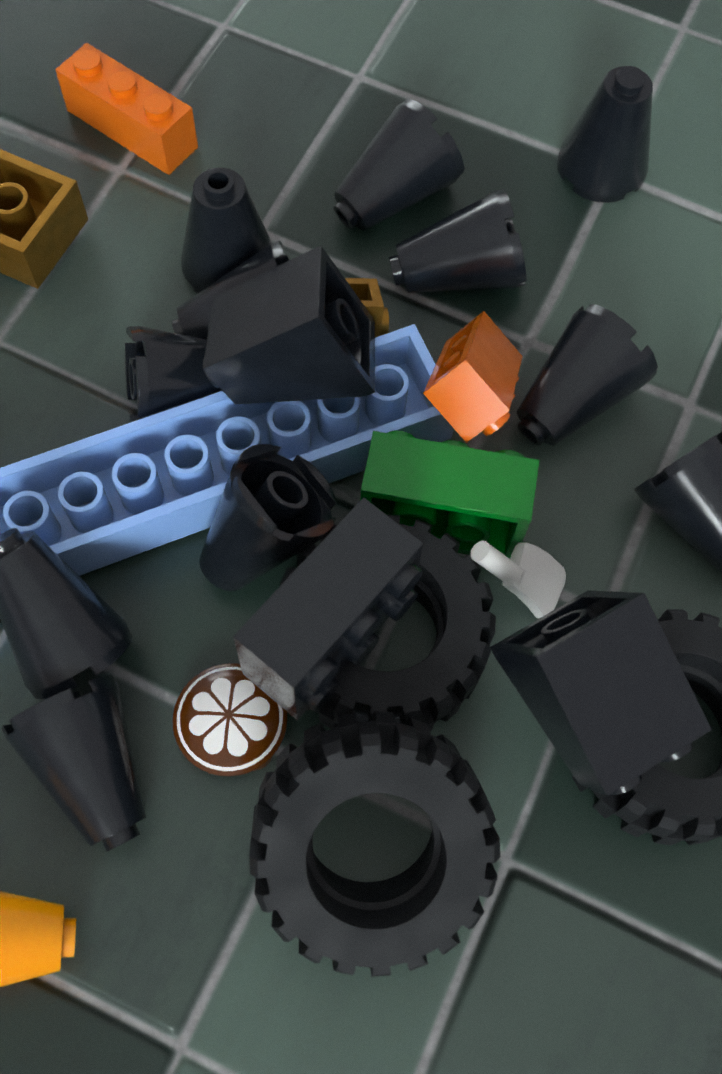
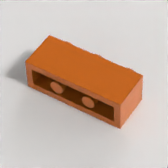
(128, 108)
(475, 378)

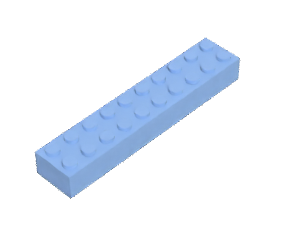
(169, 470)

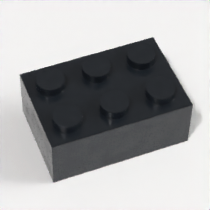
(330, 610)

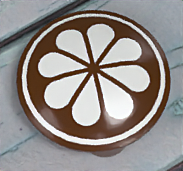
(227, 722)

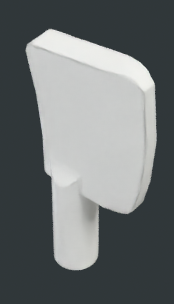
(528, 574)

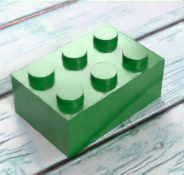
(453, 488)

